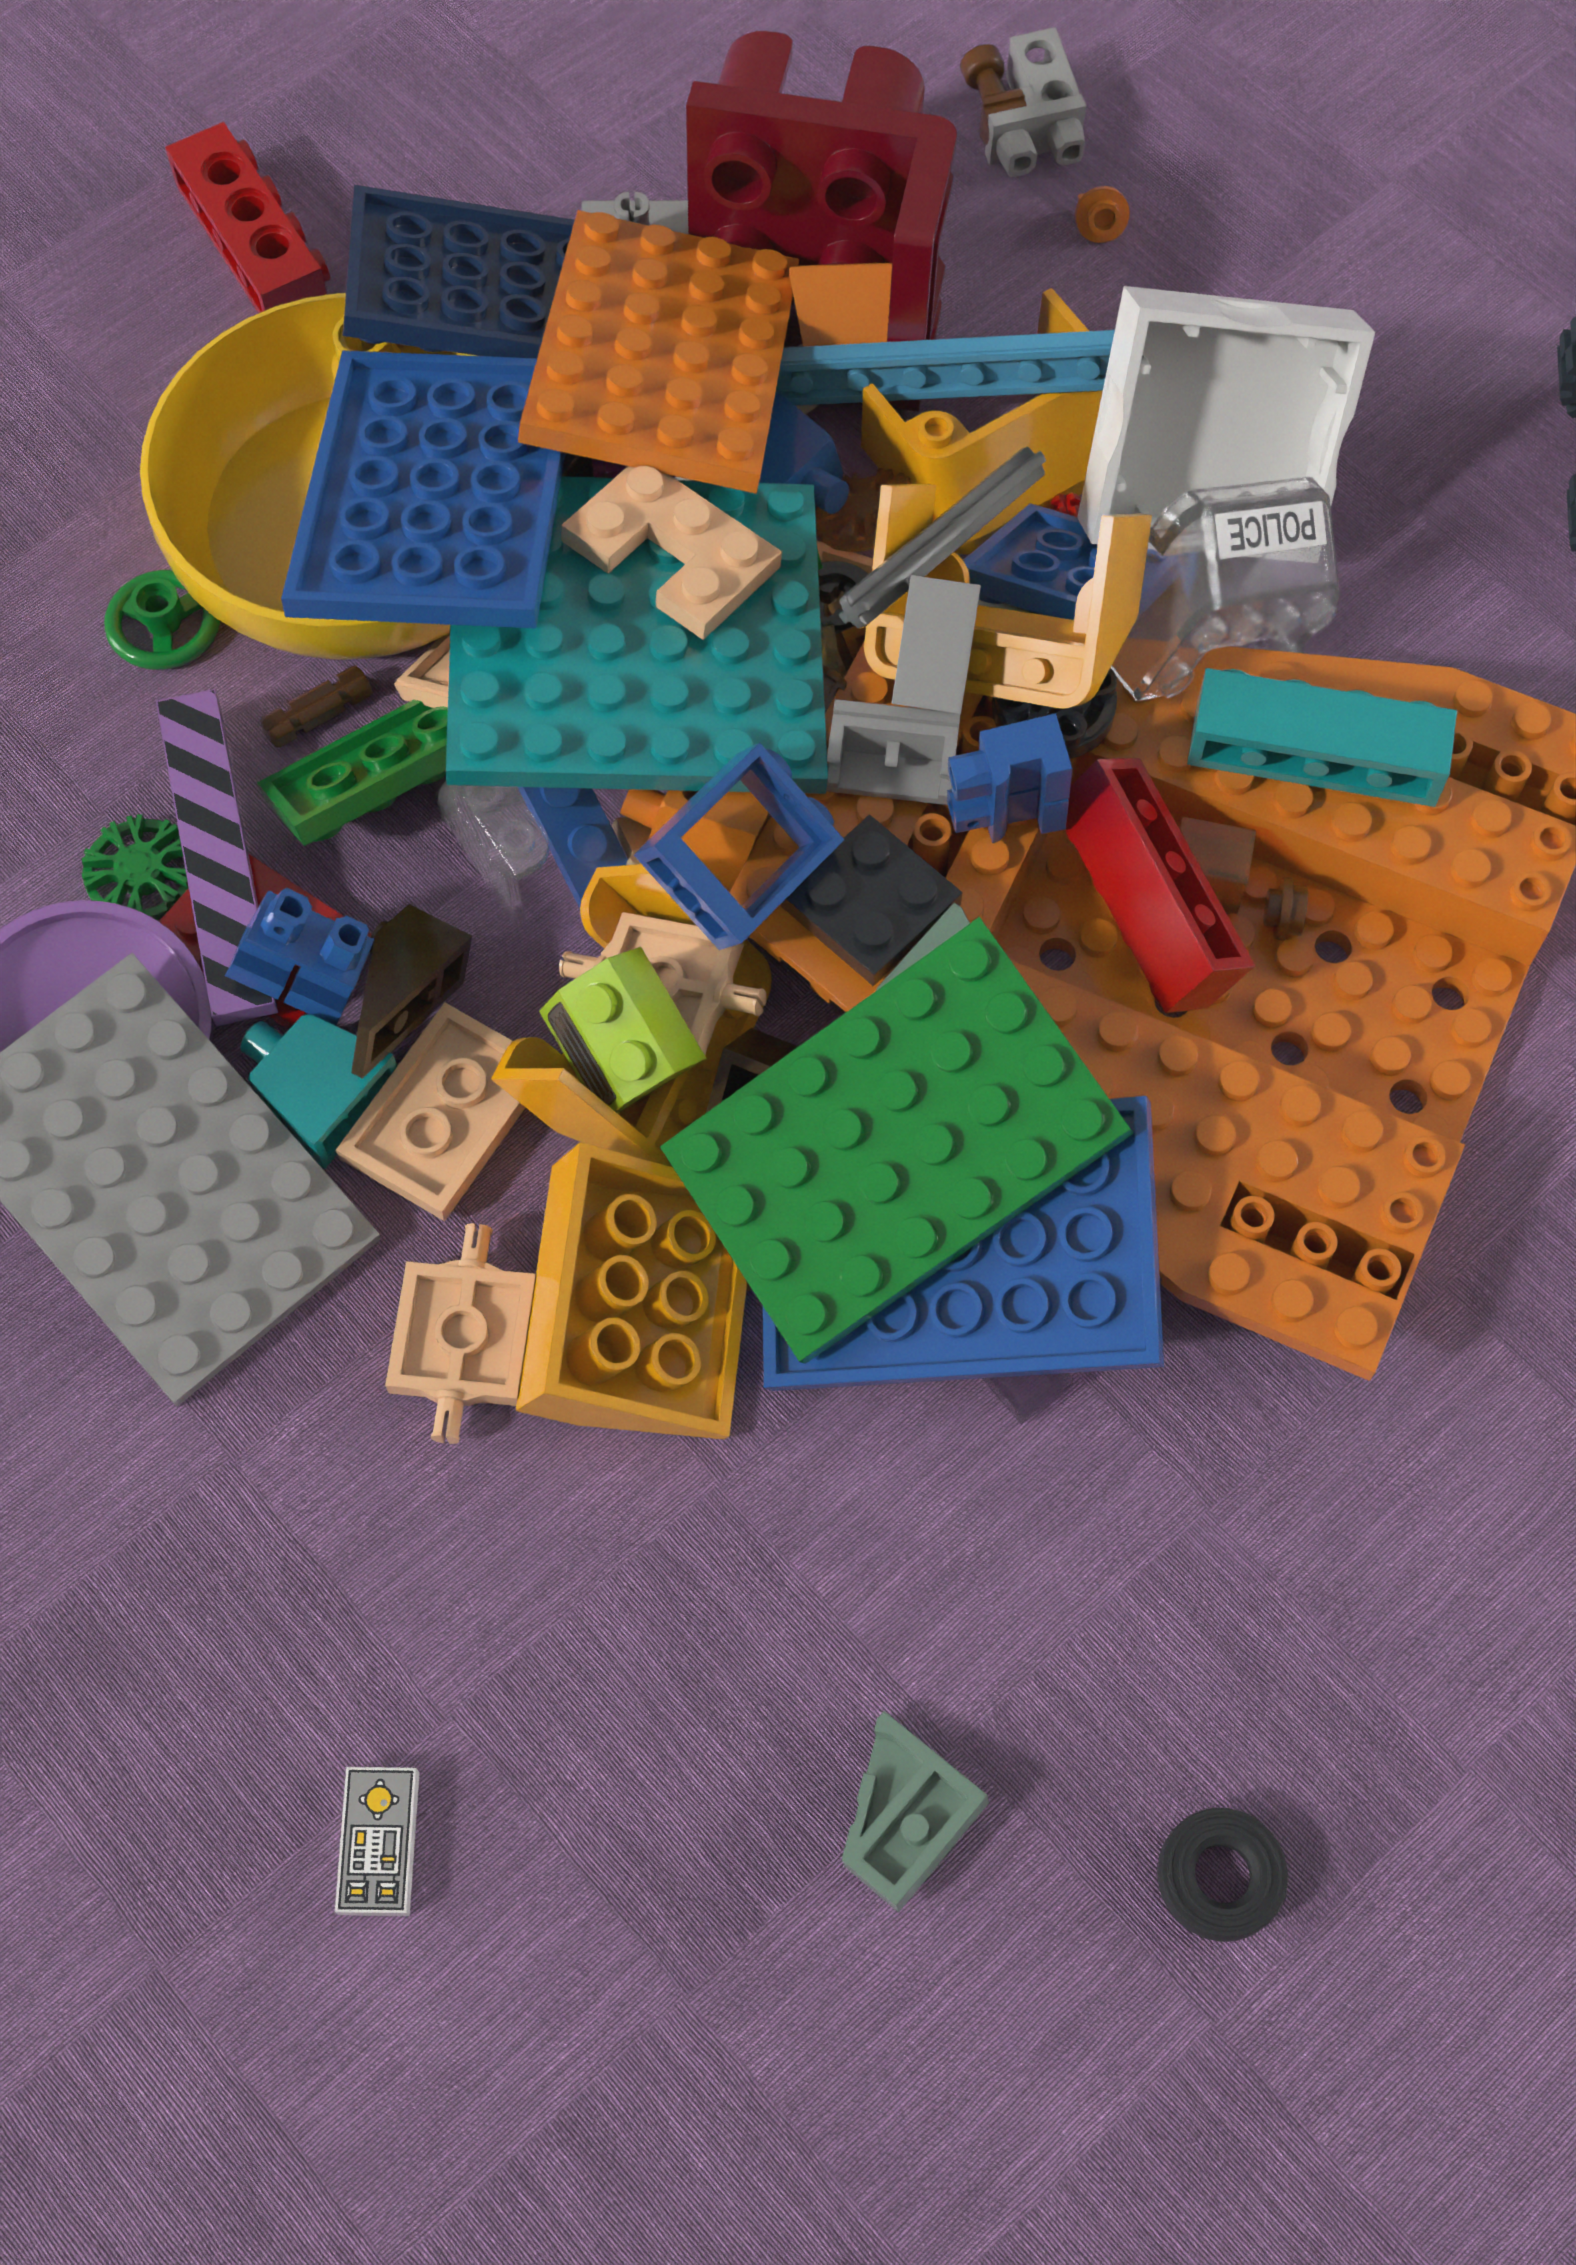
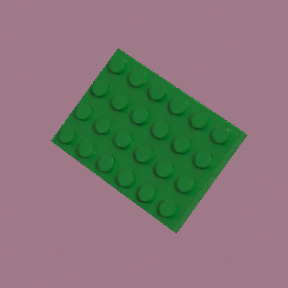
(894, 1140)

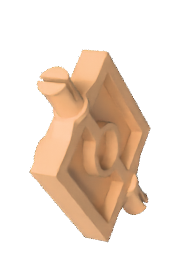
(688, 966)
(460, 1333)

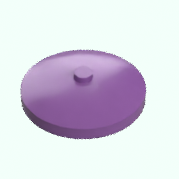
(71, 944)

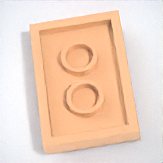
(436, 1115)

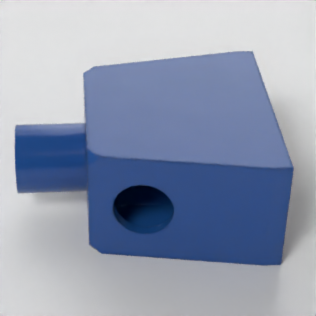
(803, 454)

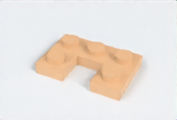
(719, 553)

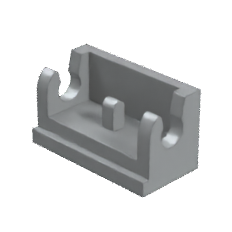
(936, 644)
(891, 751)

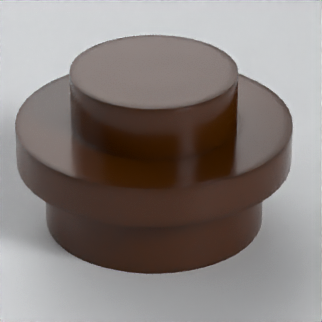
(1286, 909)

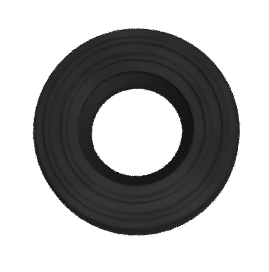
(1265, 1864)

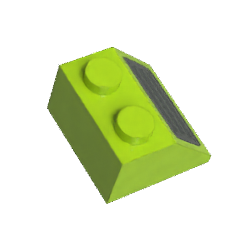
(621, 1030)

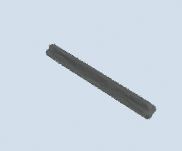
(941, 537)

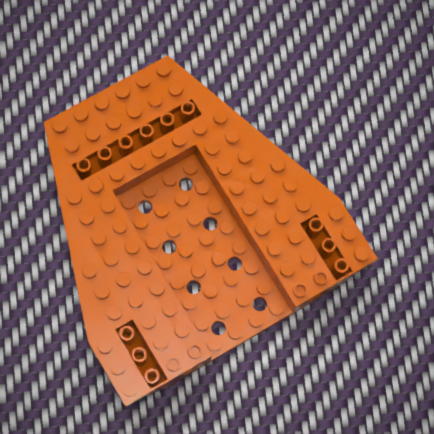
(1276, 1184)

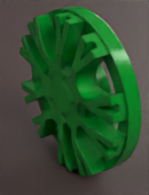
(138, 867)

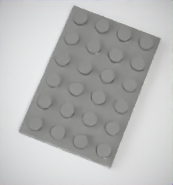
(164, 1181)

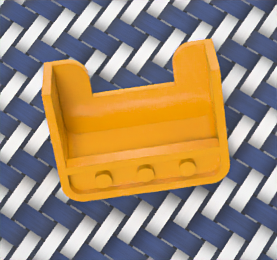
(550, 1088)

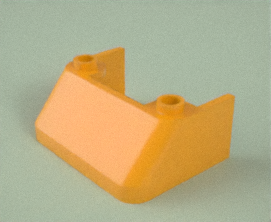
(943, 453)
(1020, 652)

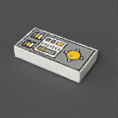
(377, 1841)

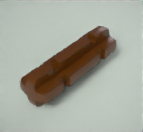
(316, 706)

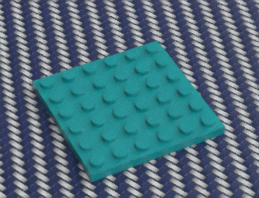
(626, 693)

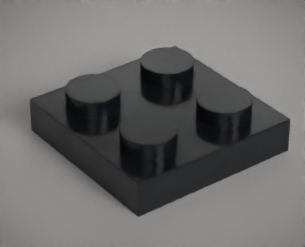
(871, 900)

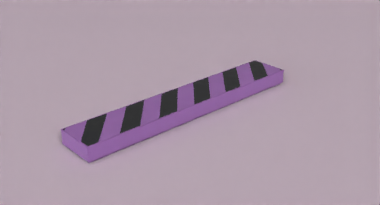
(212, 846)

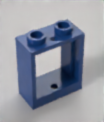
(697, 888)

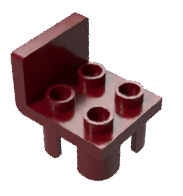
(824, 174)

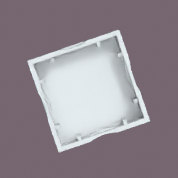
(1219, 398)

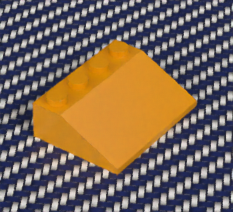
(631, 1303)

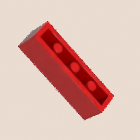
(1154, 886)

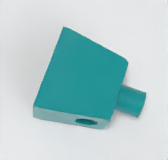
(310, 1081)

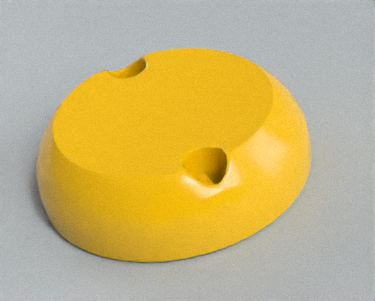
(233, 470)

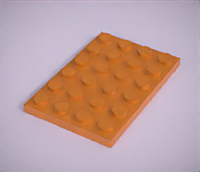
(661, 352)

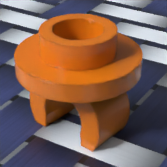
(1102, 214)

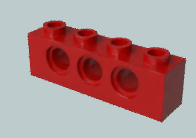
(246, 219)

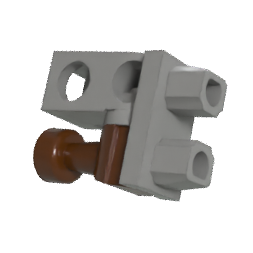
(1038, 112)

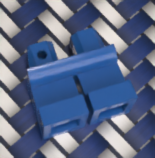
(1012, 778)
(290, 933)

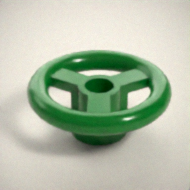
(156, 604)

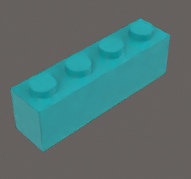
(1322, 737)

